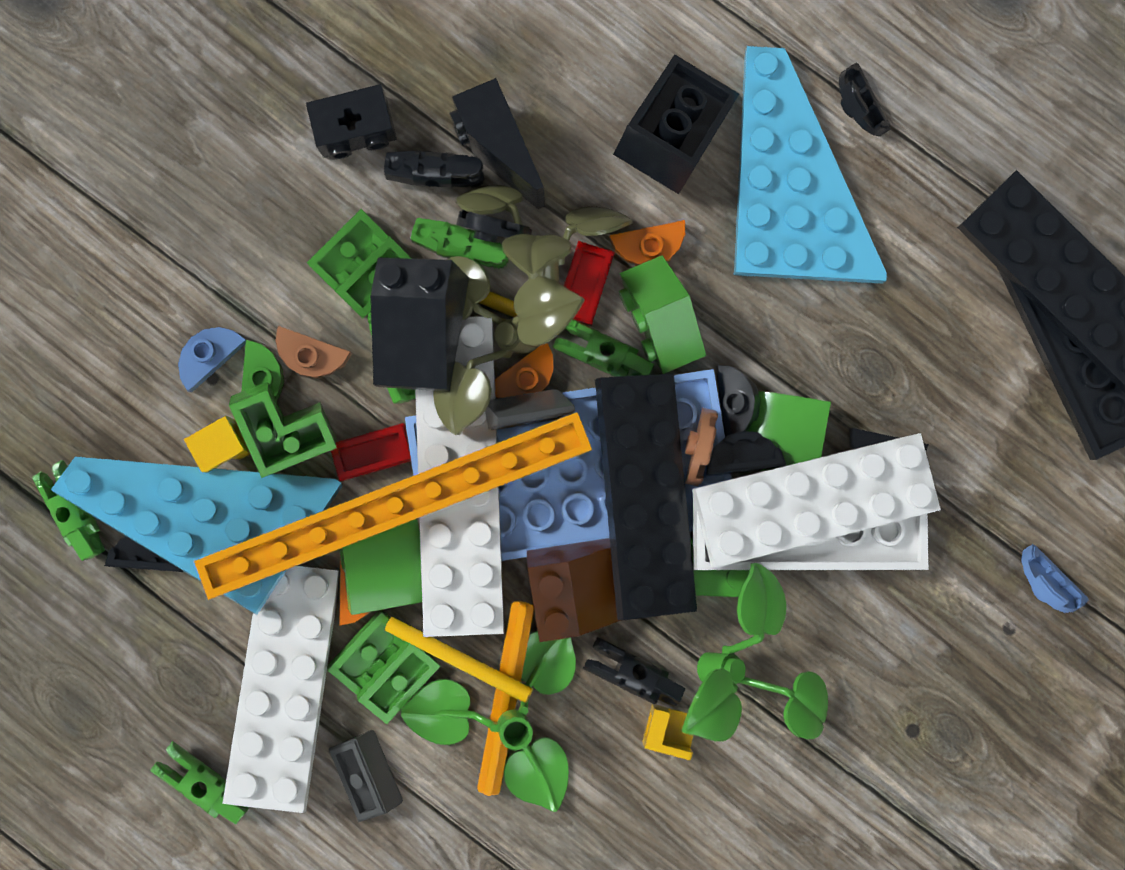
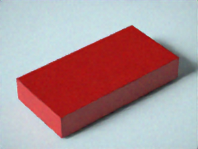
(588, 277)
(371, 452)

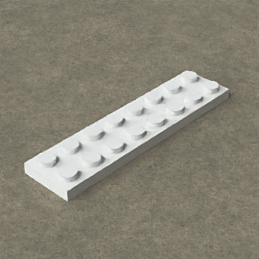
(463, 540)

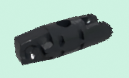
(433, 169)
(652, 681)

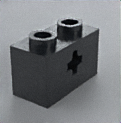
(332, 118)

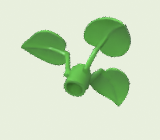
(716, 707)
(531, 774)

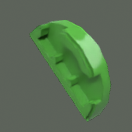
(261, 367)

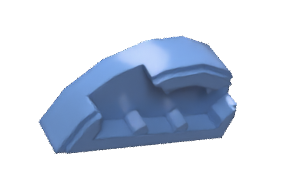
(206, 354)
(1050, 583)

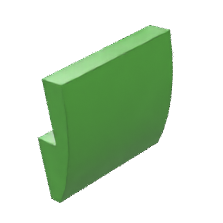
(351, 259)
(793, 425)
(384, 570)
(382, 668)

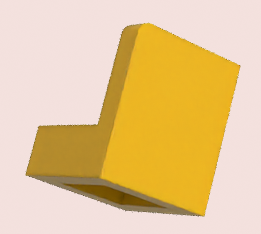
(217, 444)
(665, 734)

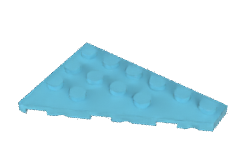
(791, 193)
(192, 512)

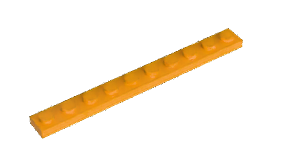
(392, 506)

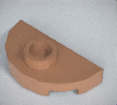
(308, 355)
(700, 446)

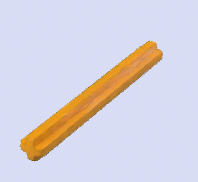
(512, 665)

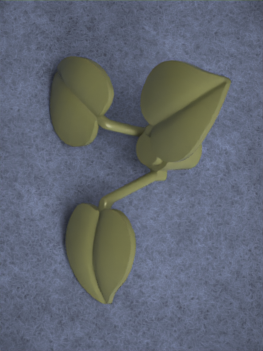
(538, 253)
(543, 313)

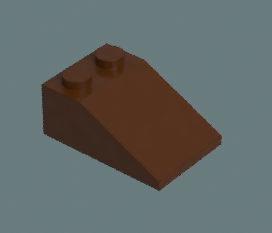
(572, 588)

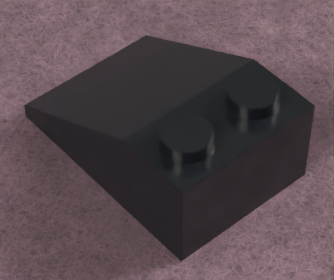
(675, 124)
(492, 134)
(416, 322)

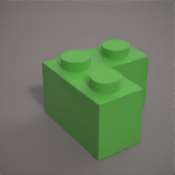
(663, 313)
(278, 439)

